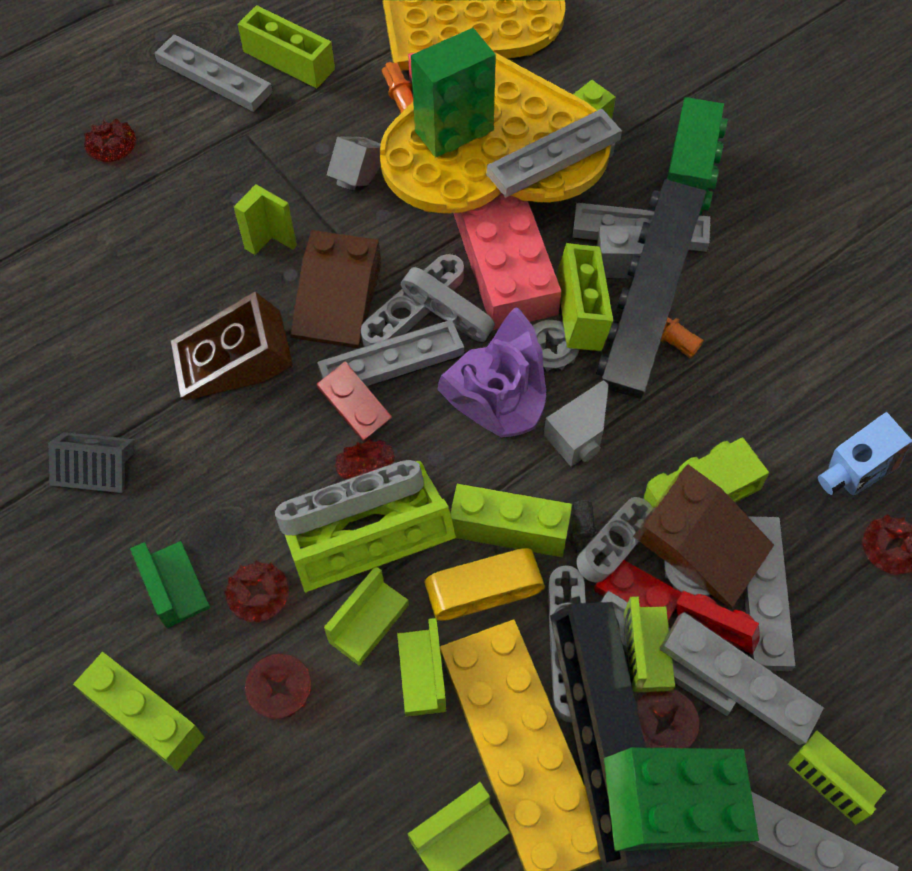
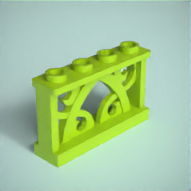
(404, 530)

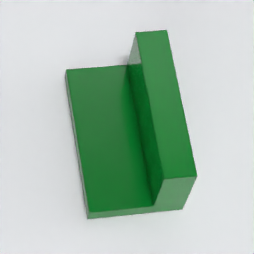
(170, 582)

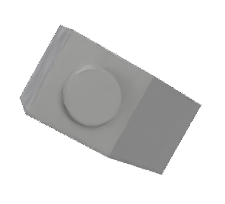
(354, 161)
(579, 425)

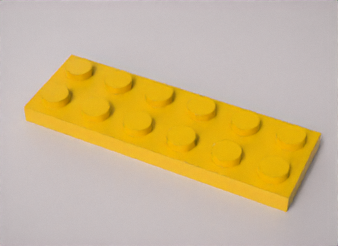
(522, 749)

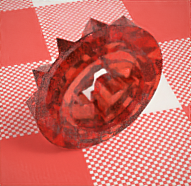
(116, 147)
(353, 459)
(876, 540)
(261, 606)
(277, 668)
(685, 719)

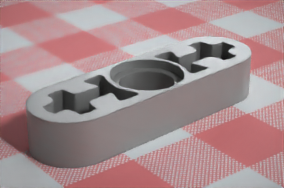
(447, 304)
(603, 542)

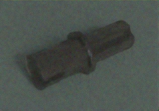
(583, 526)

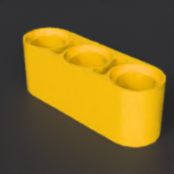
(484, 584)

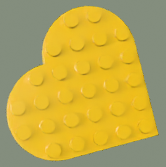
(506, 26)
(458, 180)

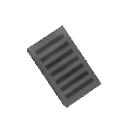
(89, 461)

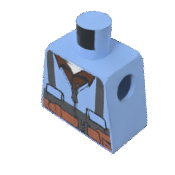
(866, 457)

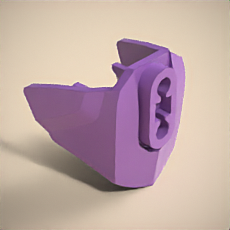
(500, 383)

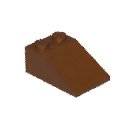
(335, 288)
(232, 349)
(705, 536)

